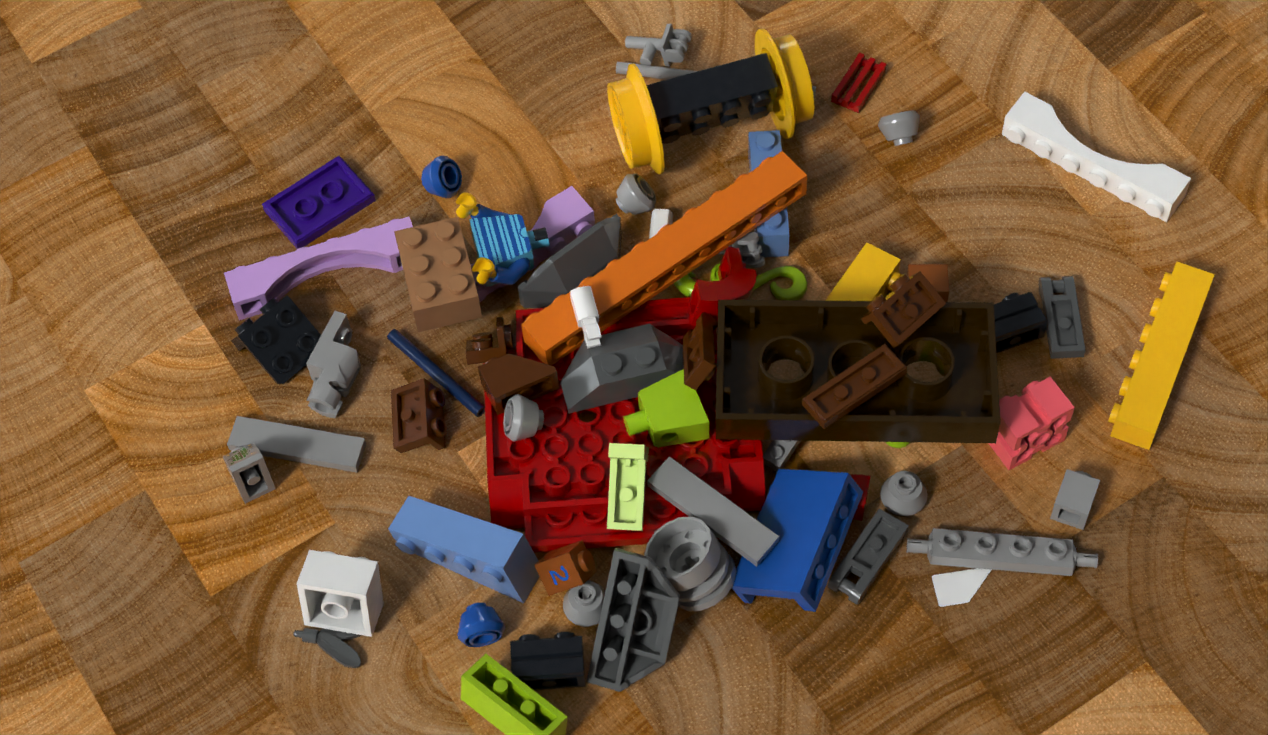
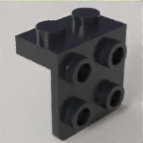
(278, 339)

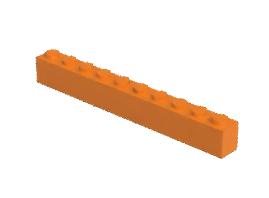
(669, 255)

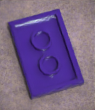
(318, 202)

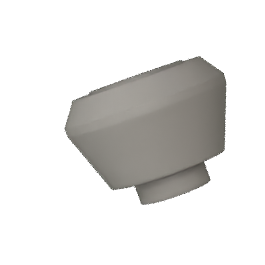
(900, 127)
(635, 195)
(522, 418)
(904, 494)
(584, 604)

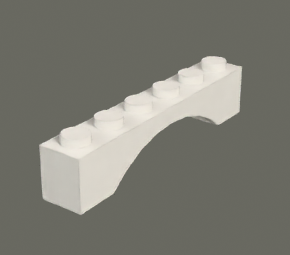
(1147, 186)

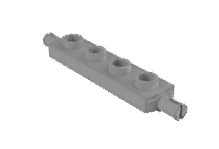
(1002, 552)

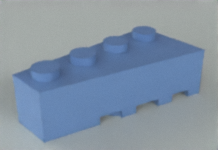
(467, 546)

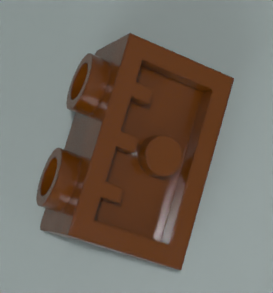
(904, 308)
(485, 346)
(418, 416)

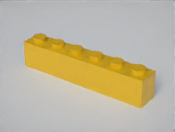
(1161, 356)

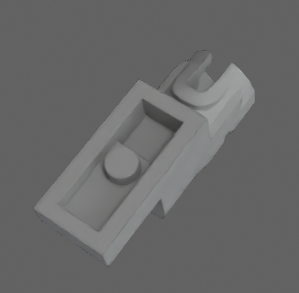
(332, 367)

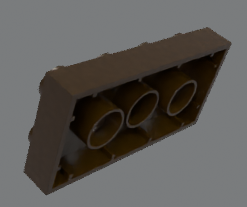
(832, 338)

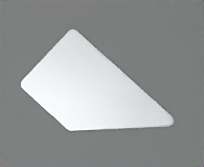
(958, 586)

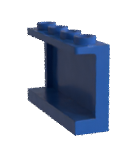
(812, 519)

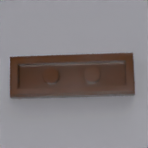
(854, 386)

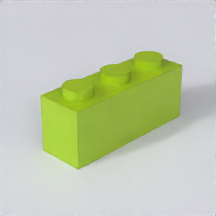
(509, 701)

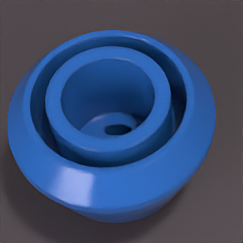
(442, 177)
(480, 626)

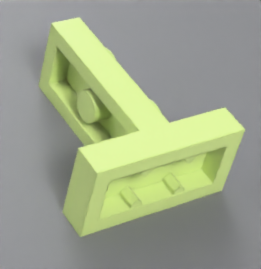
(627, 486)

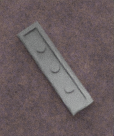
(299, 443)
(720, 514)

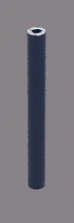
(436, 373)

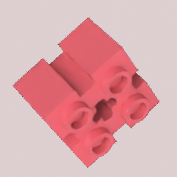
(1032, 422)

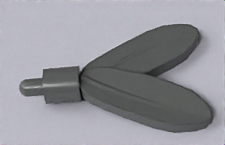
(333, 644)

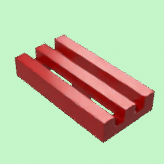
(868, 65)

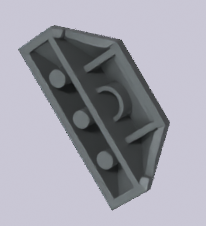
(572, 264)
(620, 367)
(633, 622)

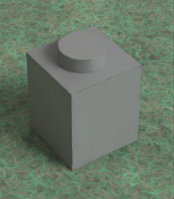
(1075, 498)

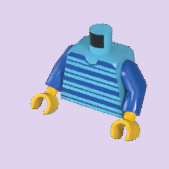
(500, 242)

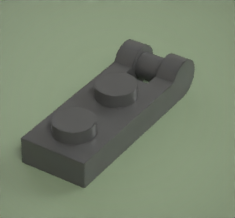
(1062, 317)
(868, 555)

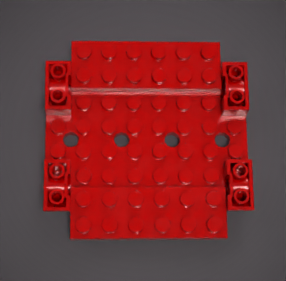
(562, 473)

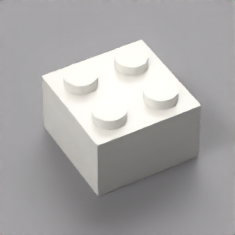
(340, 592)

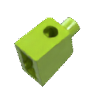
(669, 413)

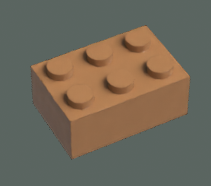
(438, 274)

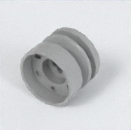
(692, 562)

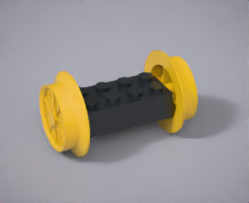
(721, 95)

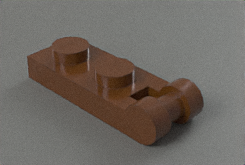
(699, 351)

